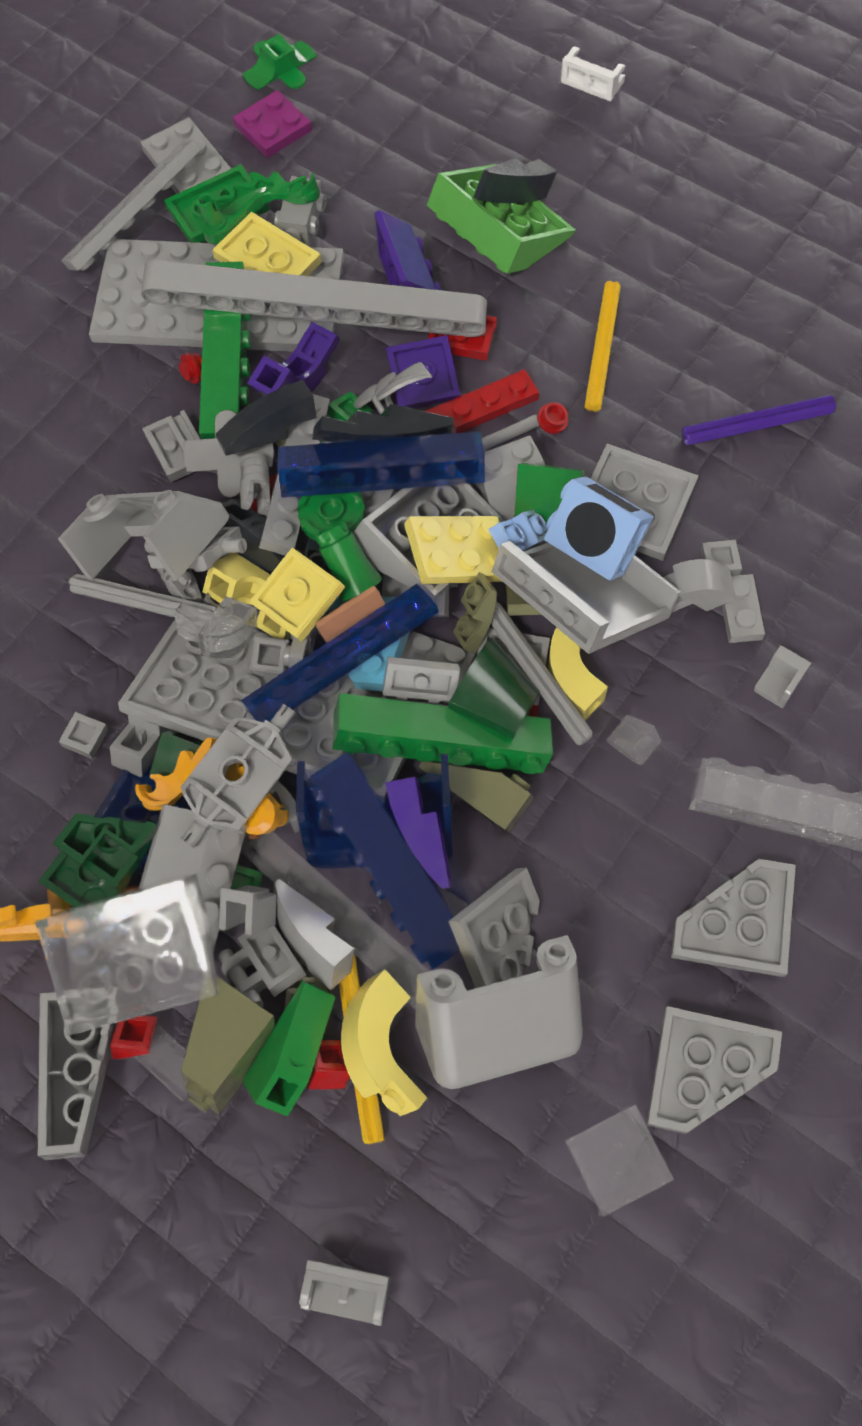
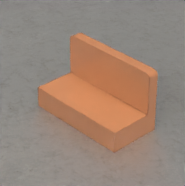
(349, 614)

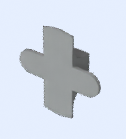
(208, 456)

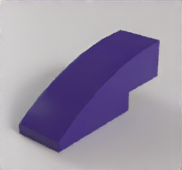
(420, 830)

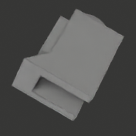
(247, 905)

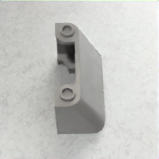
(502, 1024)

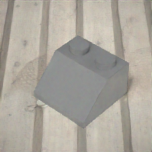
(501, 474)

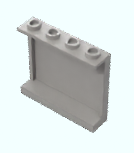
(582, 601)

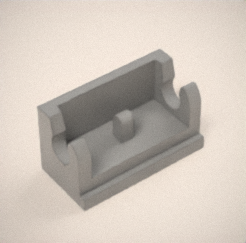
(344, 1292)

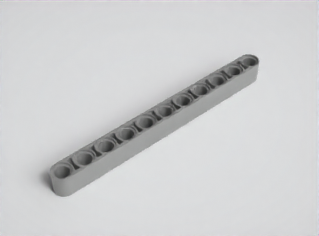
(313, 298)

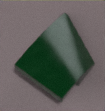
(495, 691)
(96, 857)

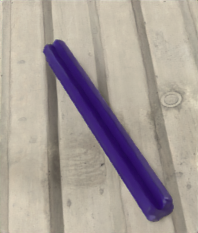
(758, 419)

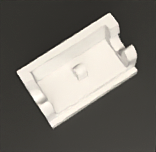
(591, 77)

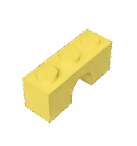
(240, 580)

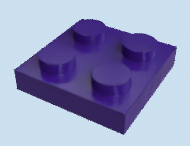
(437, 359)

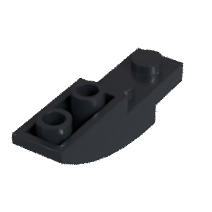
(251, 528)

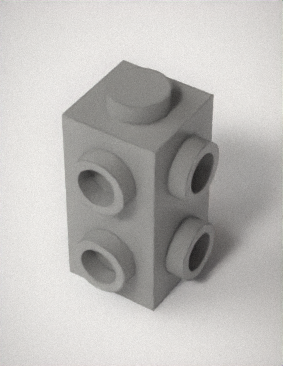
(301, 219)

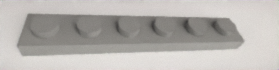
(139, 198)
(282, 518)

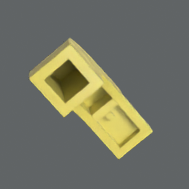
(573, 677)
(367, 1045)

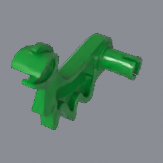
(242, 198)

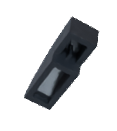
(515, 182)
(267, 418)

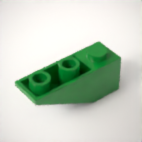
(290, 1051)

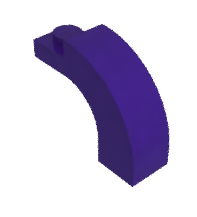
(304, 363)

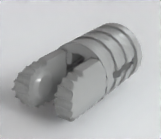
(254, 482)

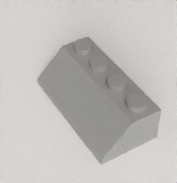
(211, 859)

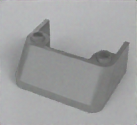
(170, 521)

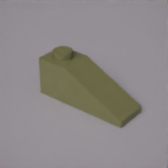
(489, 792)

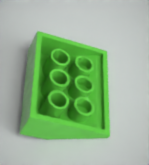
(504, 232)

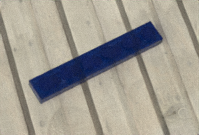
(342, 654)

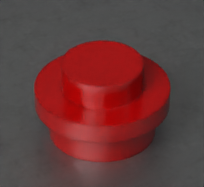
(191, 367)
(553, 418)

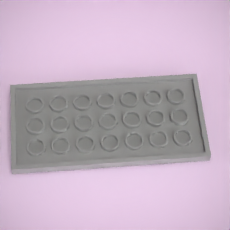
(129, 319)
(205, 694)

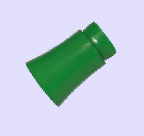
(346, 560)

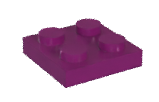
(272, 123)

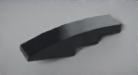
(392, 423)

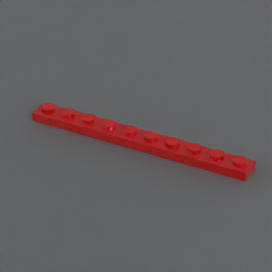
(476, 406)

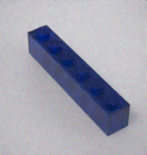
(381, 464)
(387, 856)

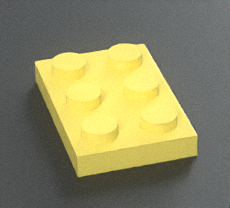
(266, 249)
(452, 547)

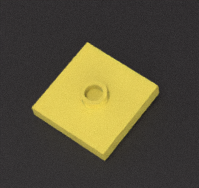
(297, 594)

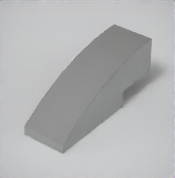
(136, 746)
(311, 936)

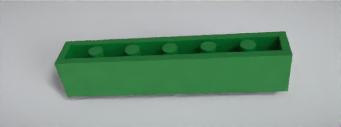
(223, 363)
(428, 730)

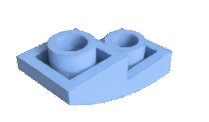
(523, 530)

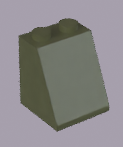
(223, 1046)

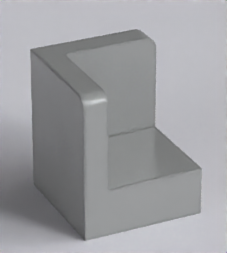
(782, 676)

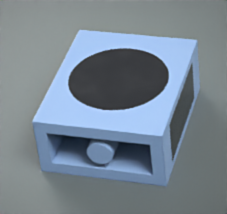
(597, 527)

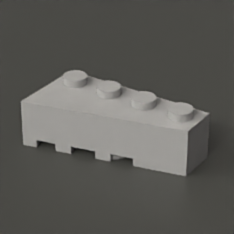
(69, 1082)

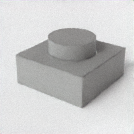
(724, 553)
(83, 735)

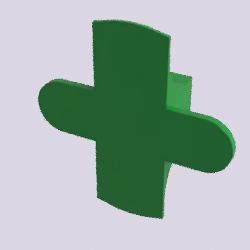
(279, 61)

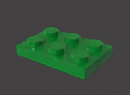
(184, 208)

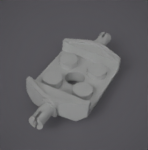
(231, 803)

